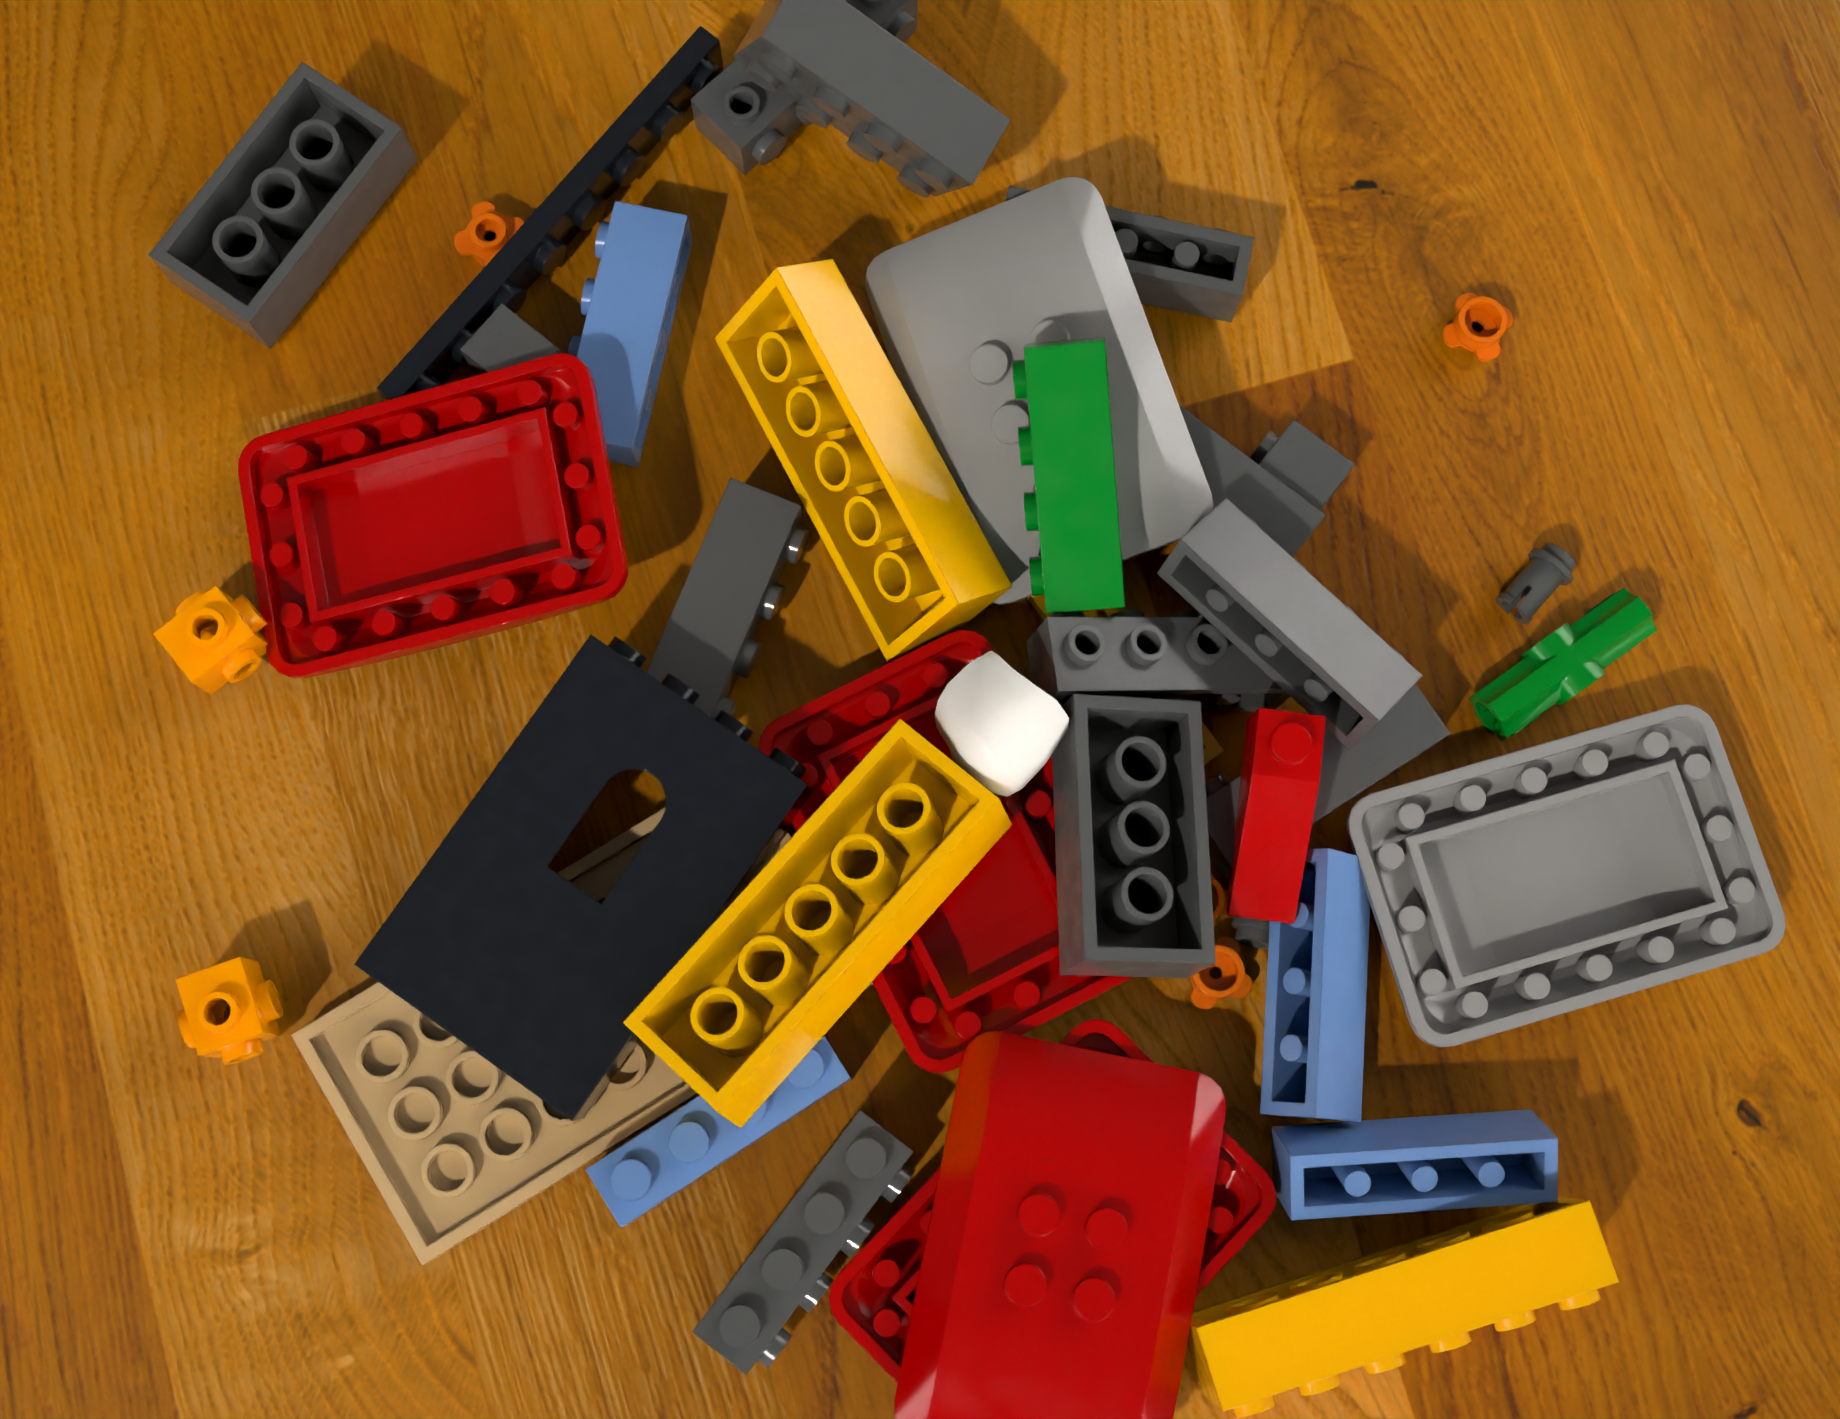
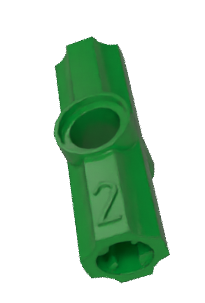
(1563, 664)

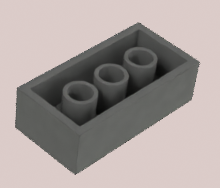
(873, 91)
(285, 205)
(1132, 839)

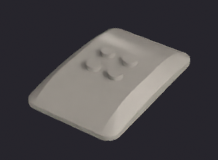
(966, 306)
(1564, 875)

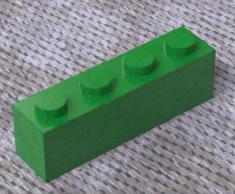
(1073, 474)

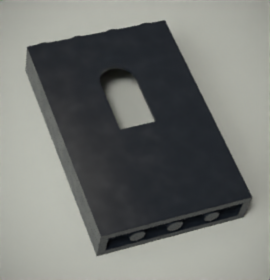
(524, 956)

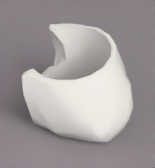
(999, 724)

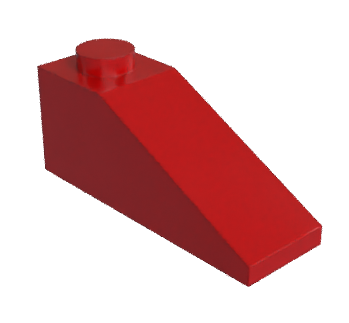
(1274, 813)

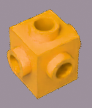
(214, 638)
(229, 1010)

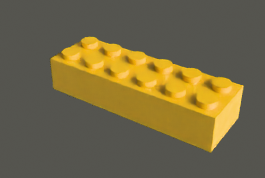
(860, 458)
(819, 923)
(1398, 1302)

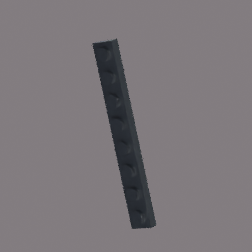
(571, 206)

